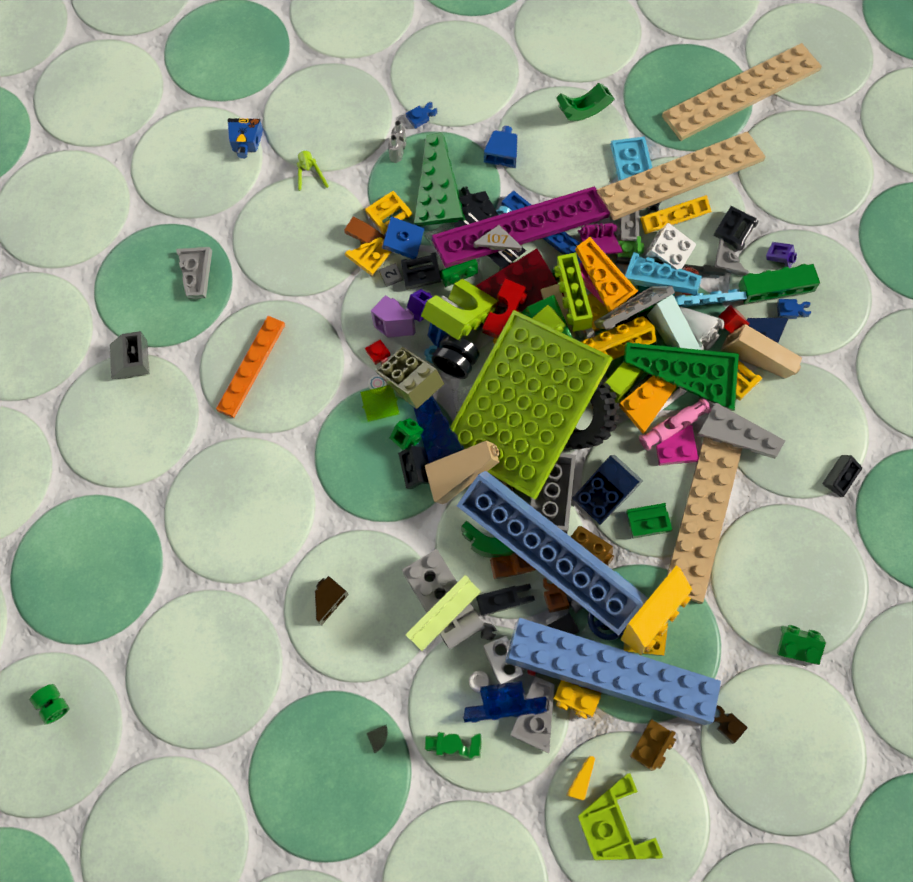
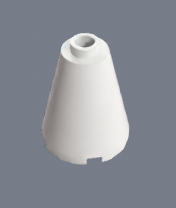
(703, 327)

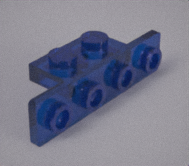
(504, 701)

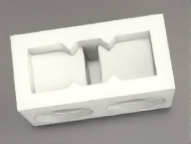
(498, 662)

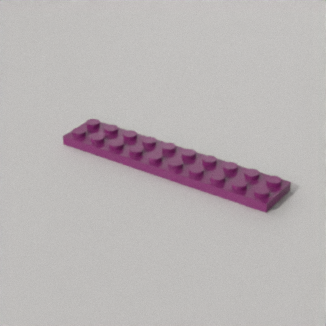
(522, 225)

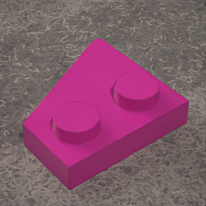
(678, 448)

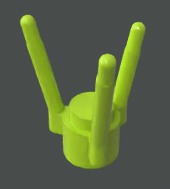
(306, 162)

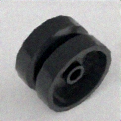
(455, 356)

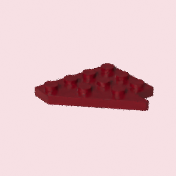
(527, 271)

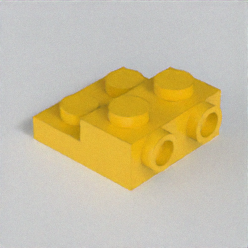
(577, 698)

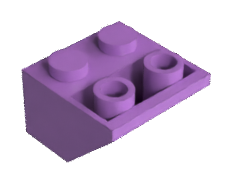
(392, 318)

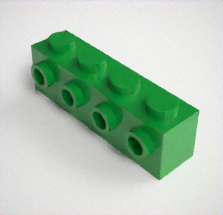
(779, 283)

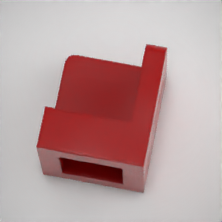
(732, 319)

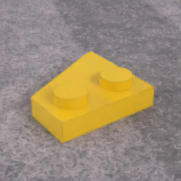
(369, 255)

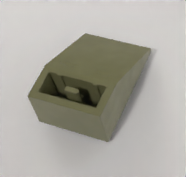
(410, 377)

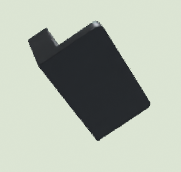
(413, 466)

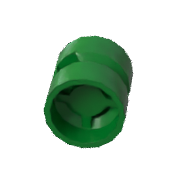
(49, 704)

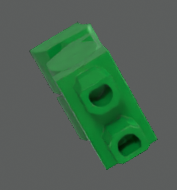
(452, 745)

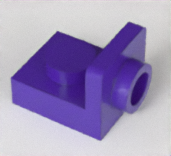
(782, 253)

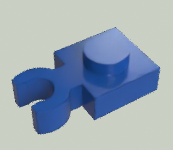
(420, 116)
(791, 309)

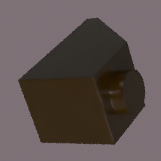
(328, 598)

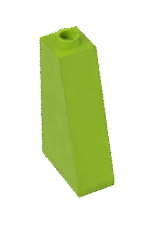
(623, 380)

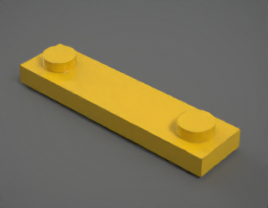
(675, 214)

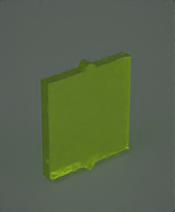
(379, 403)

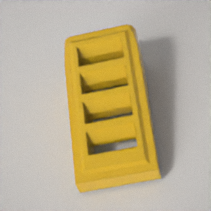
(580, 784)

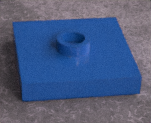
(403, 238)

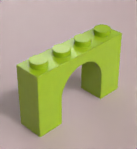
(456, 320)

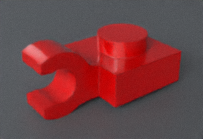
(378, 352)

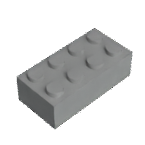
(556, 494)

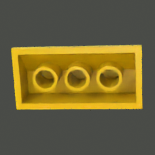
(657, 611)

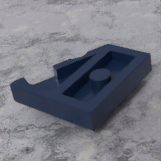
(769, 327)

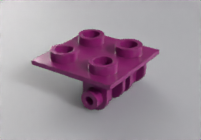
(603, 236)

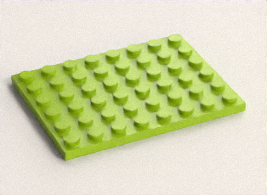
(529, 400)

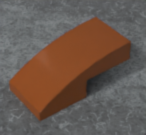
(362, 231)
(509, 566)

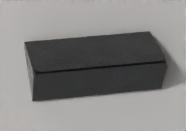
(842, 475)

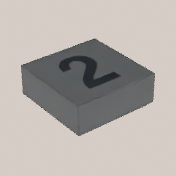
(390, 275)

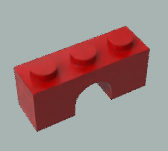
(510, 294)

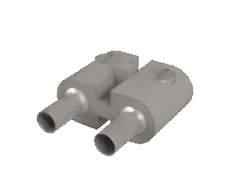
(397, 142)

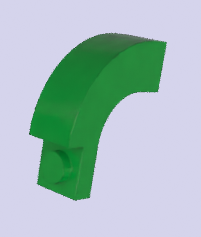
(587, 105)
(484, 545)

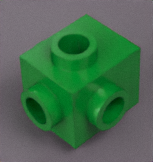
(406, 433)

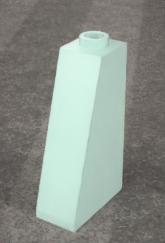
(672, 324)

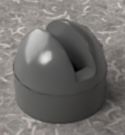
(486, 633)

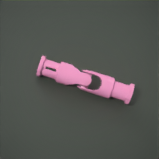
(681, 420)

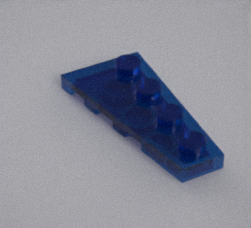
(437, 434)

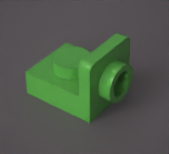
(629, 247)

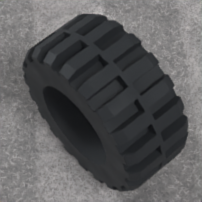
(602, 422)

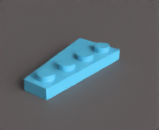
(649, 273)
(713, 298)

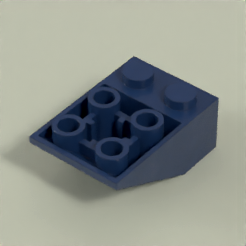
(607, 489)

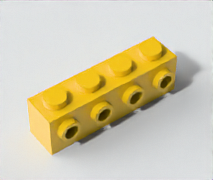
(613, 341)

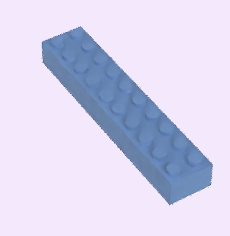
(552, 552)
(613, 671)

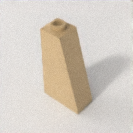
(762, 352)
(459, 470)

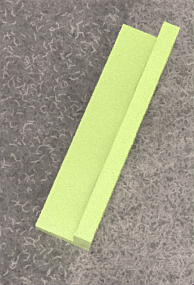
(443, 613)

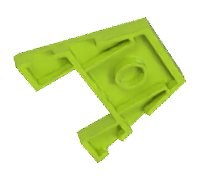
(607, 830)

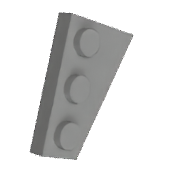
(195, 270)
(536, 728)

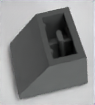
(129, 355)

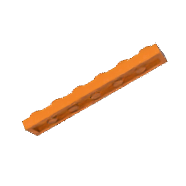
(250, 367)

